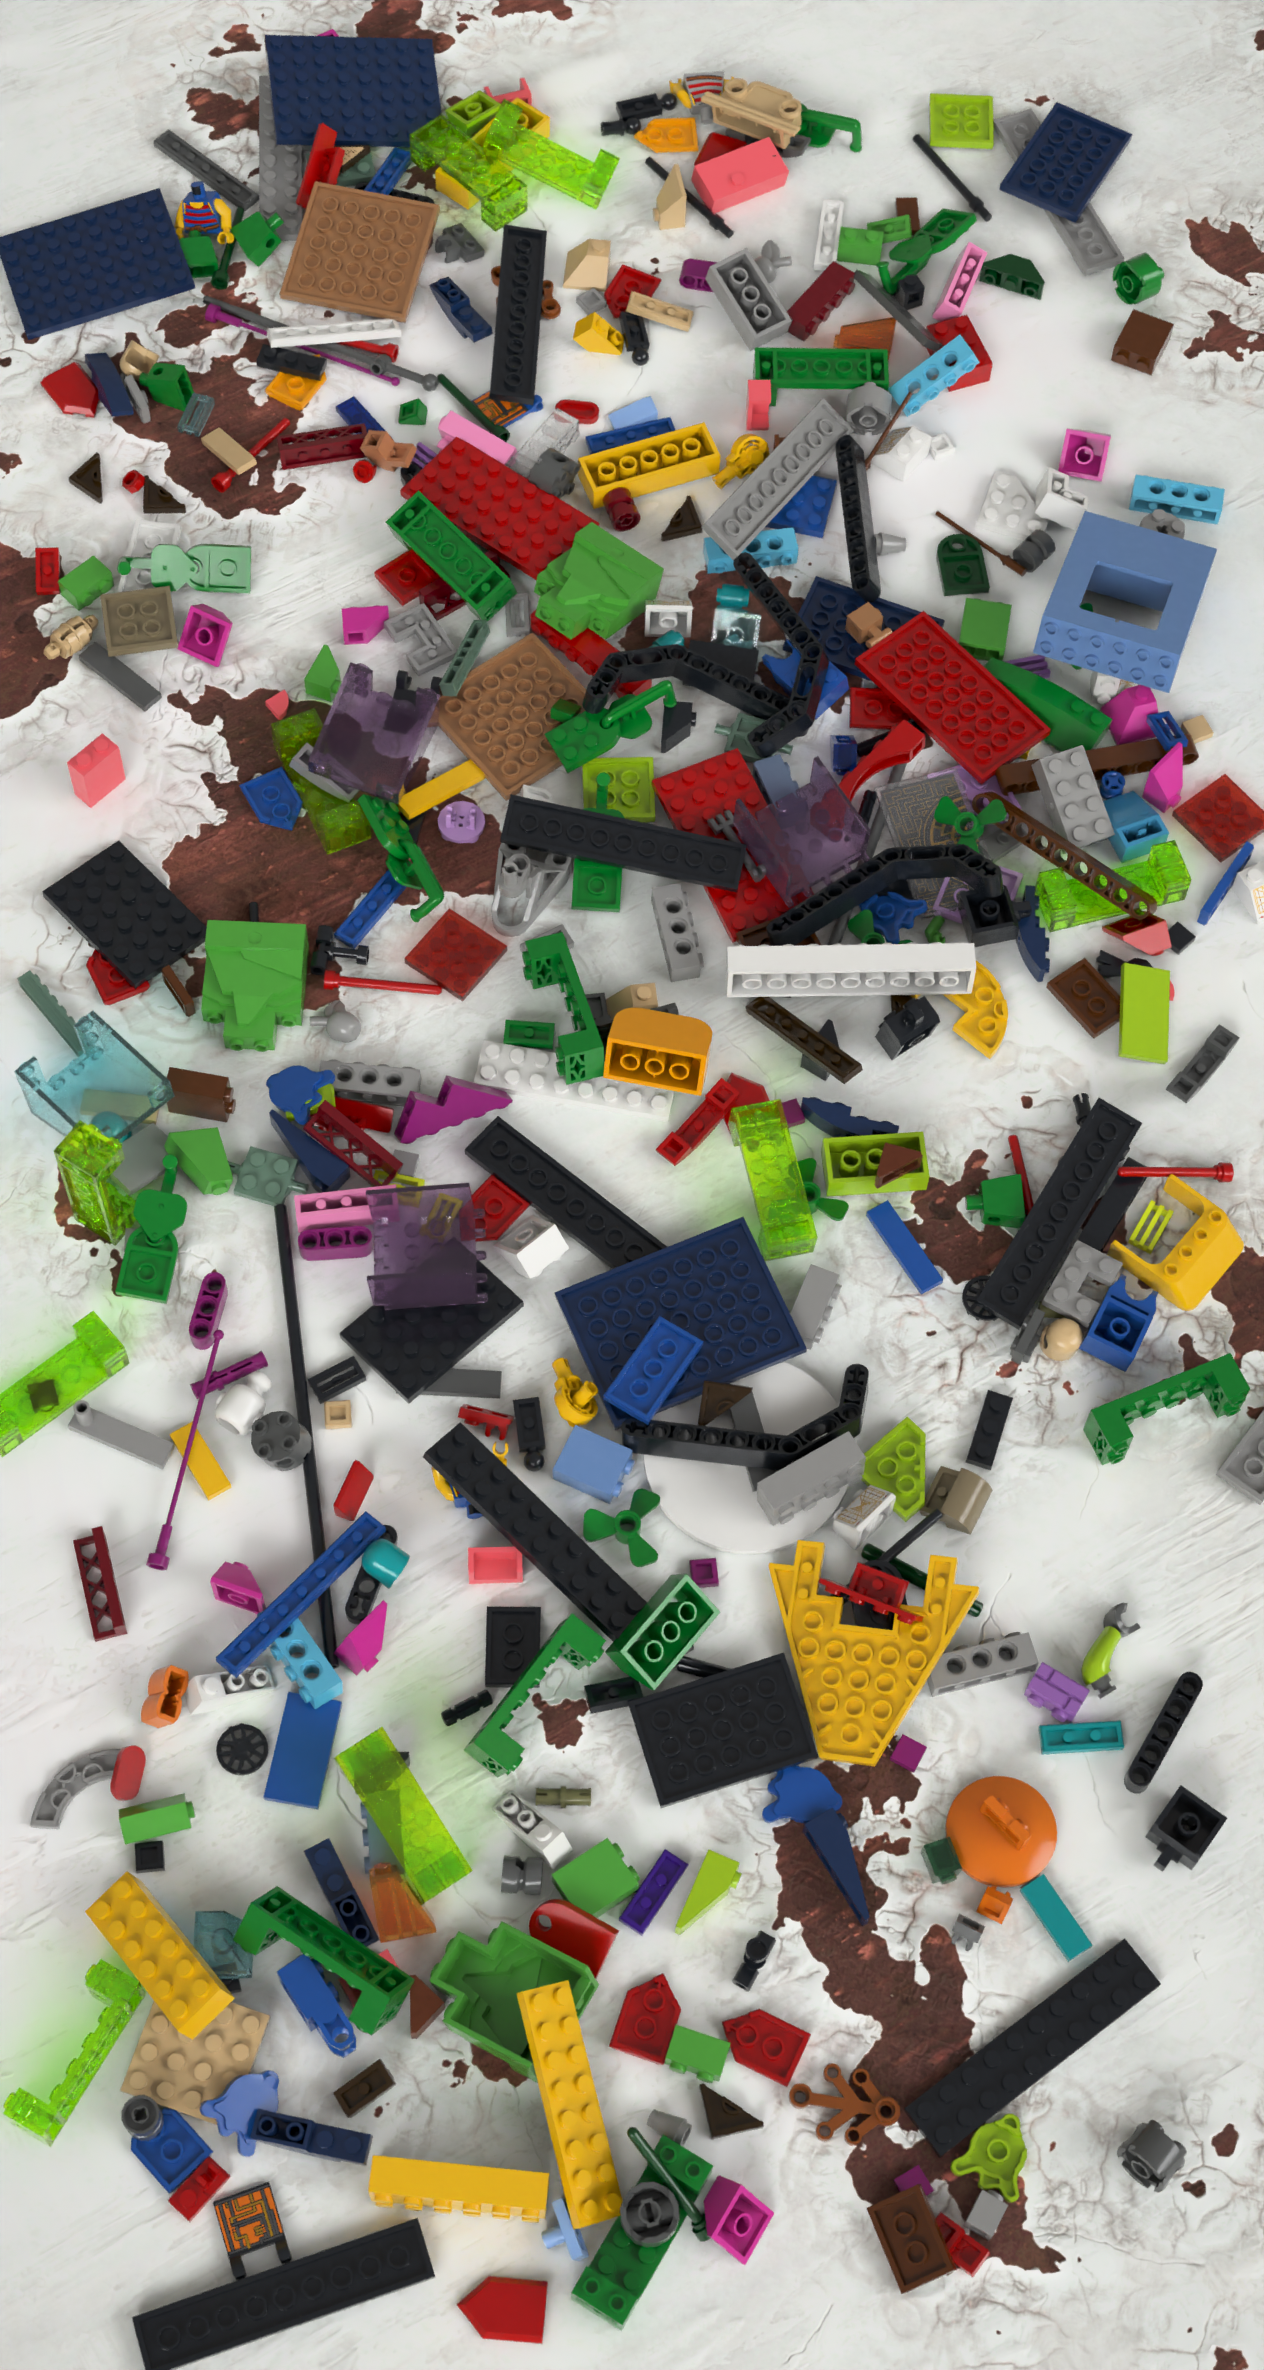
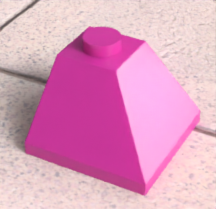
(1084, 454)
(205, 634)
(1130, 714)
(1166, 780)
(237, 1587)
(365, 1642)
(735, 2218)

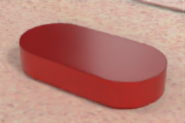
(583, 411)
(128, 1773)

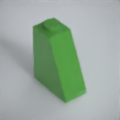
(202, 1159)

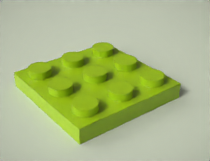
(961, 121)
(628, 789)

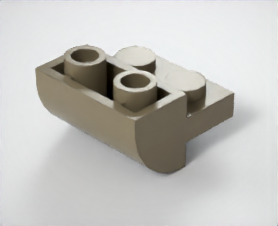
(958, 1497)

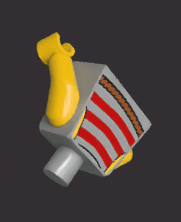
(695, 87)

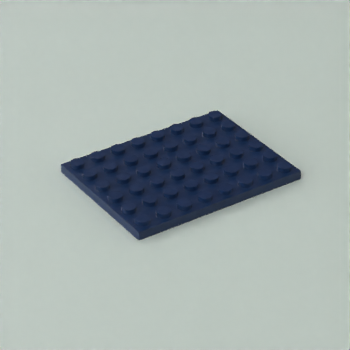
(356, 85)
(94, 264)
(706, 1286)

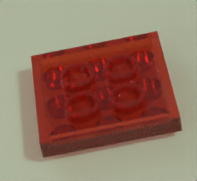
(1221, 818)
(455, 954)

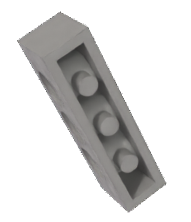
(679, 965)
(377, 1092)
(970, 1675)

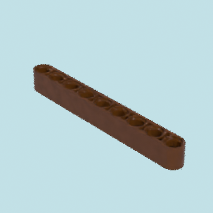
(1122, 758)
(1075, 857)

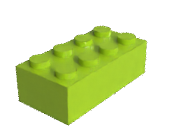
(853, 1162)

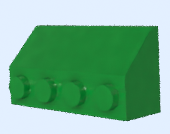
(663, 1631)

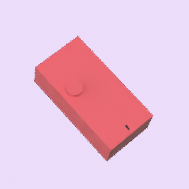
(740, 175)

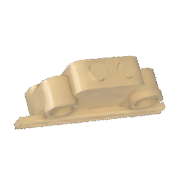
(757, 110)

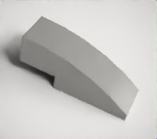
(300, 765)

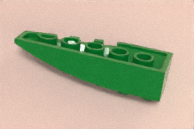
(1068, 716)

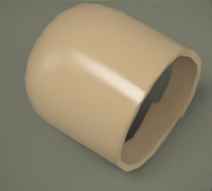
(137, 360)
(1062, 1338)

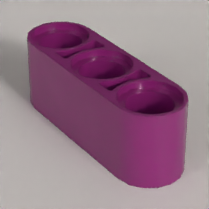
(694, 274)
(325, 1236)
(205, 1300)

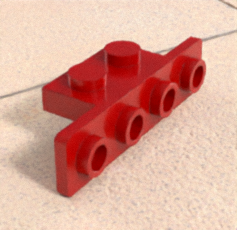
(322, 164)
(363, 1115)
(876, 1588)

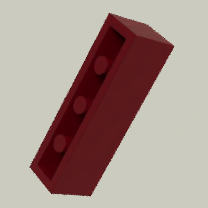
(820, 300)

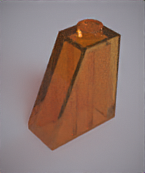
(867, 335)
(397, 1905)

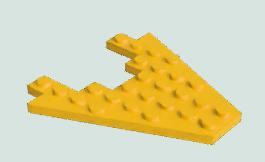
(861, 1677)

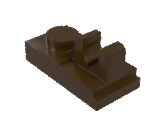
(364, 2088)

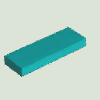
(1081, 1737)
(1056, 1918)

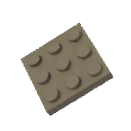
(139, 621)

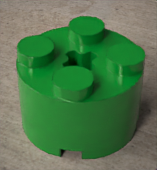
(1138, 279)

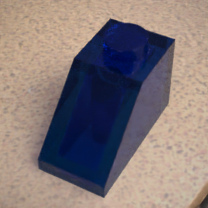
(843, 753)

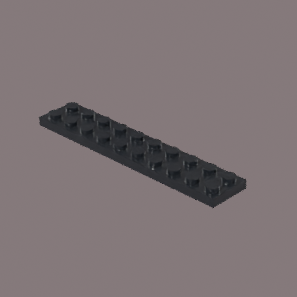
(518, 315)
(623, 843)
(560, 1195)
(1058, 1213)
(535, 1531)
(1031, 2047)
(283, 2297)

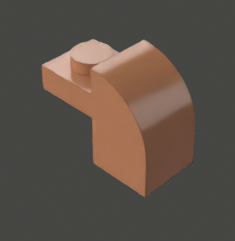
(386, 453)

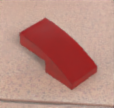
(964, 2250)

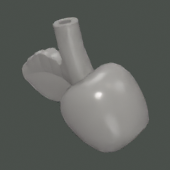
(771, 260)
(339, 1023)

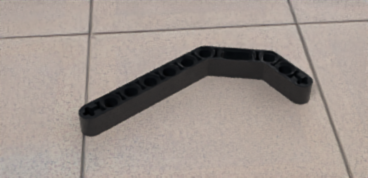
(688, 667)
(768, 737)
(879, 873)
(749, 1447)

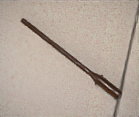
(868, 460)
(1005, 559)

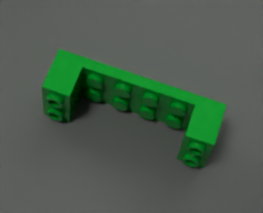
(820, 368)
(452, 556)
(550, 963)
(1217, 1379)
(570, 1640)
(283, 1917)
(620, 2266)

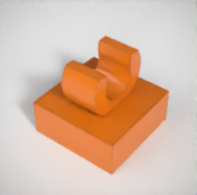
(995, 1904)

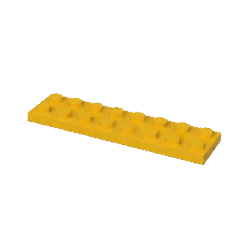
(570, 2104)

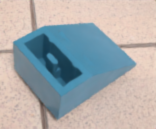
(1134, 826)

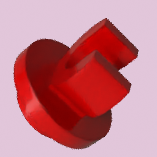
(364, 471)

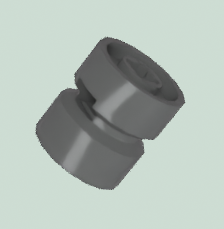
(1034, 550)
(522, 1875)
(142, 2117)

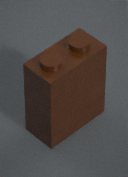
(1142, 342)
(200, 1095)

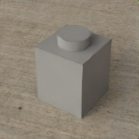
(986, 2214)

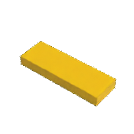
(201, 1462)

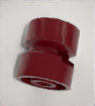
(621, 509)

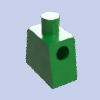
(258, 236)
(199, 254)
(168, 384)
(999, 1201)

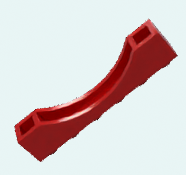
(897, 748)

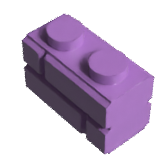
(1056, 1693)

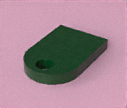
(961, 569)

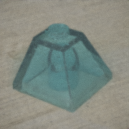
(736, 627)
(215, 1943)

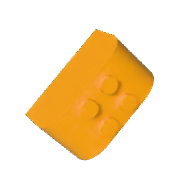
(658, 1050)

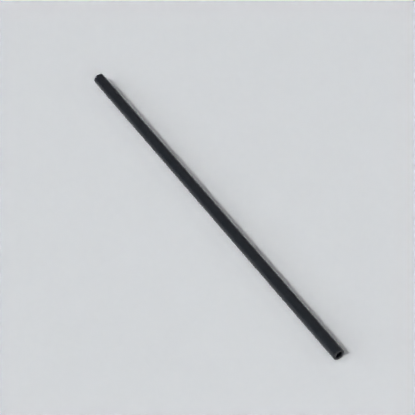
(304, 1418)

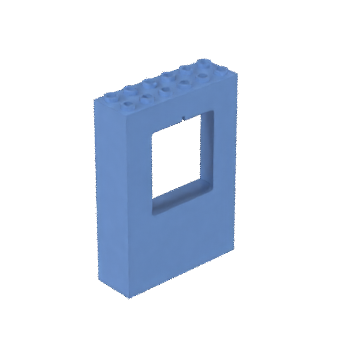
(1135, 568)

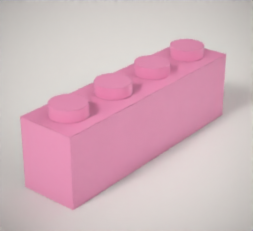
(960, 283)
(334, 1209)

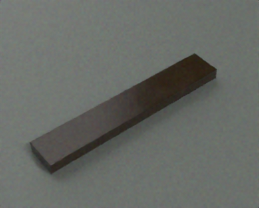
(804, 1038)

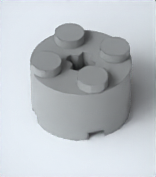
(869, 409)
(1164, 523)

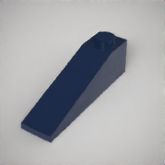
(320, 1165)
(833, 1846)

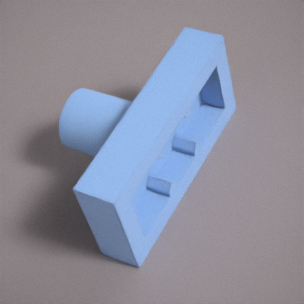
(565, 2233)

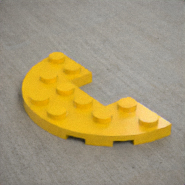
(984, 1014)

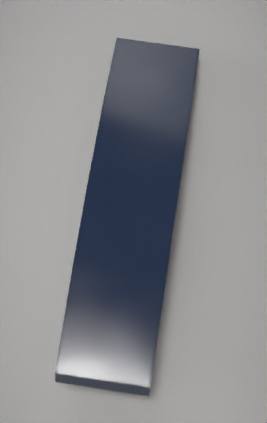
(109, 384)

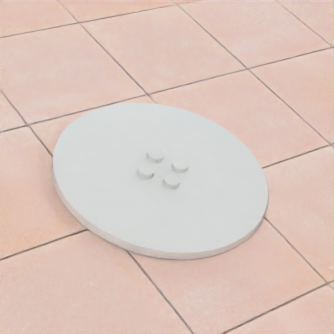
(716, 1499)

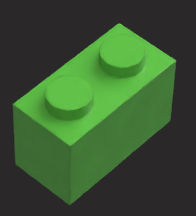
(860, 246)
(86, 583)
(697, 2054)

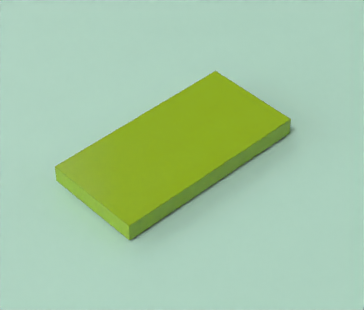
(1144, 1013)

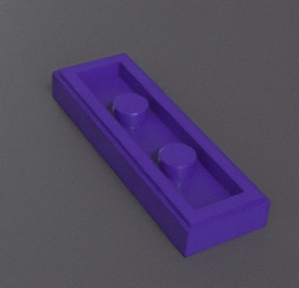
(653, 1892)

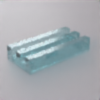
(188, 411)

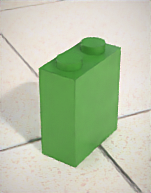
(985, 628)
(597, 1879)

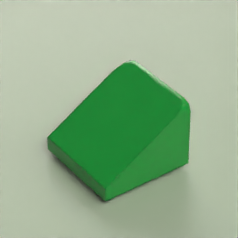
(413, 413)
(564, 710)

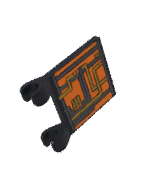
(249, 2224)

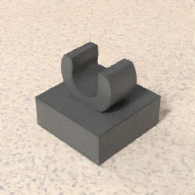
(968, 1929)

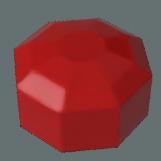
(133, 481)

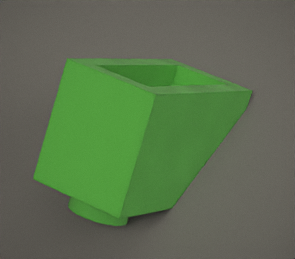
(324, 676)

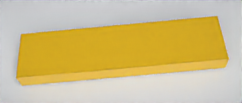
(440, 789)

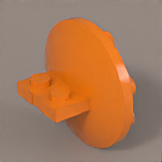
(1001, 1831)

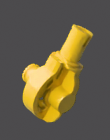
(743, 459)
(573, 1398)

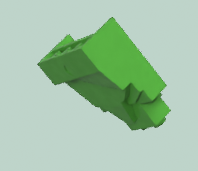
(596, 585)
(254, 980)
(486, 1984)

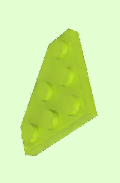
(899, 1467)

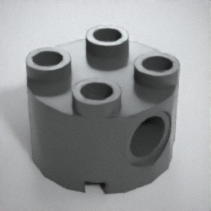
(554, 473)
(280, 1440)
(1152, 2156)
(649, 2214)

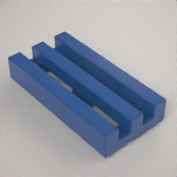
(1162, 730)

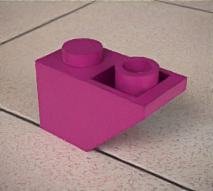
(363, 623)

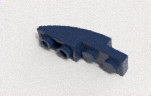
(459, 311)
(1032, 939)
(837, 1122)
(340, 1892)
(311, 2138)

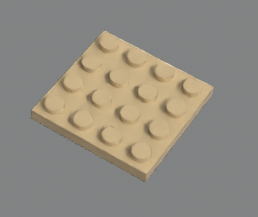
(188, 2071)

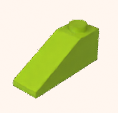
(710, 1887)

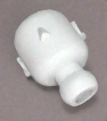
(242, 1404)

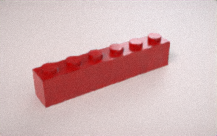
(587, 651)

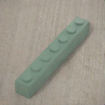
(464, 658)
(51, 1010)

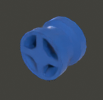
(1110, 780)

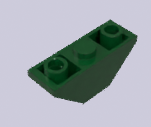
(1013, 274)

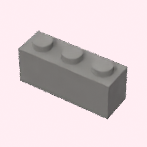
(813, 1303)

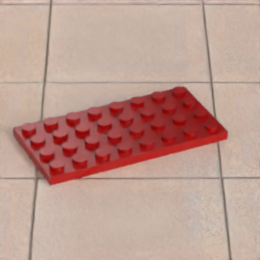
(498, 507)
(952, 697)
(701, 794)

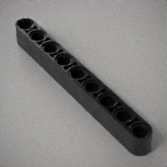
(858, 519)

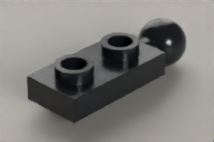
(645, 106)
(635, 337)
(530, 1431)

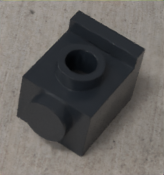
(911, 286)

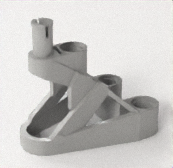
(525, 873)

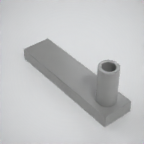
(120, 1435)

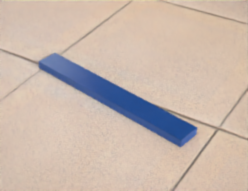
(300, 1594)

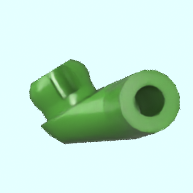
(932, 931)

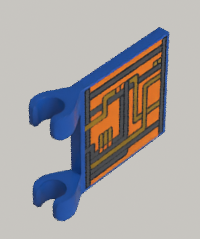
(503, 412)

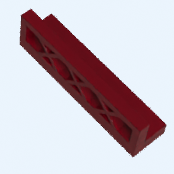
(323, 448)
(439, 590)
(359, 1139)
(109, 1581)

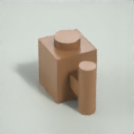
(866, 624)

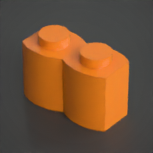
(164, 1698)

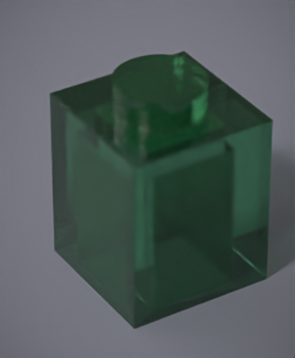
(941, 1861)

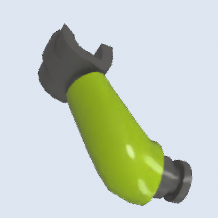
(1097, 1661)

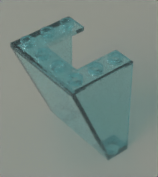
(102, 1087)

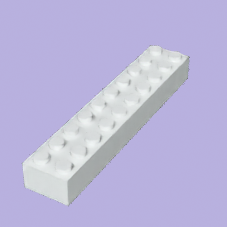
(850, 969)

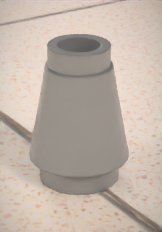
(889, 544)
(670, 2126)

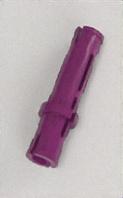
(230, 1374)

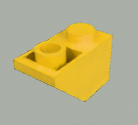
(598, 335)

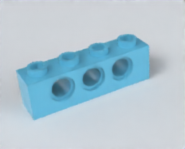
(938, 365)
(1177, 498)
(767, 548)
(316, 1690)

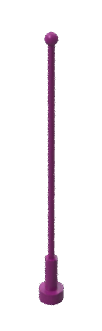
(214, 314)
(158, 1559)

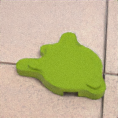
(996, 2155)

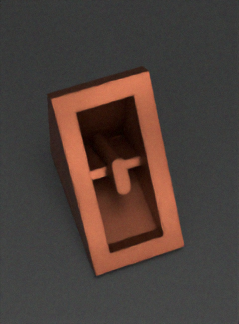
(895, 1163)
(424, 2007)

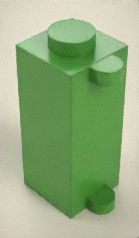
(156, 1818)

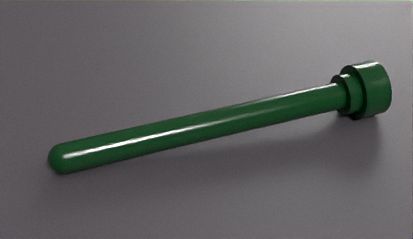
(220, 277)
(499, 431)
(698, 2218)

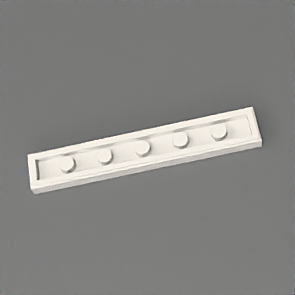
(333, 332)

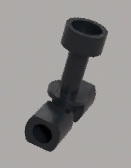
(327, 951)
(754, 1958)

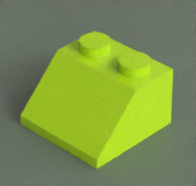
(473, 112)

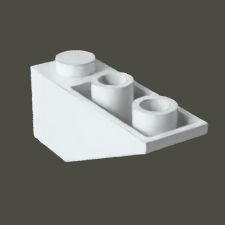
(222, 1689)
(533, 1829)

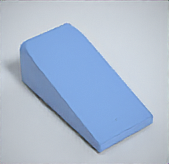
(634, 414)

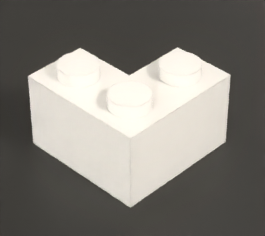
(1059, 502)

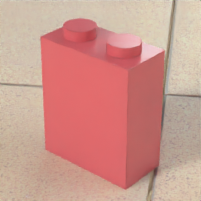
(96, 770)

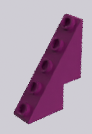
(455, 1103)

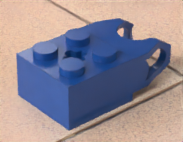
(785, 672)
(1119, 1326)
(317, 2002)

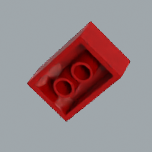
(950, 329)

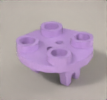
(450, 822)

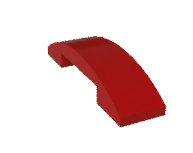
(700, 1123)

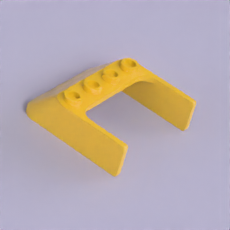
(1197, 1258)

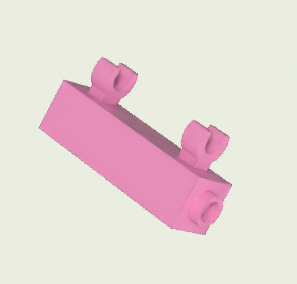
(457, 426)

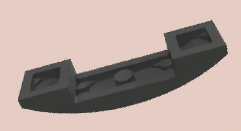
(795, 148)
(1203, 1065)

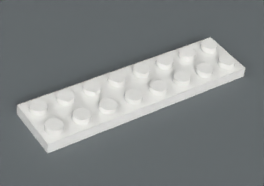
(535, 1075)

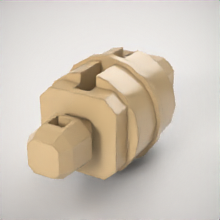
(71, 637)

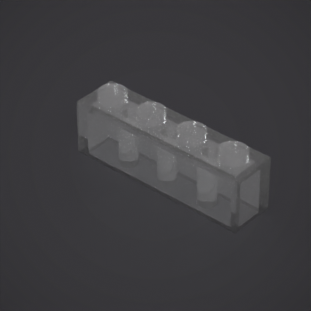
(556, 433)

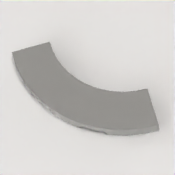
(68, 1784)

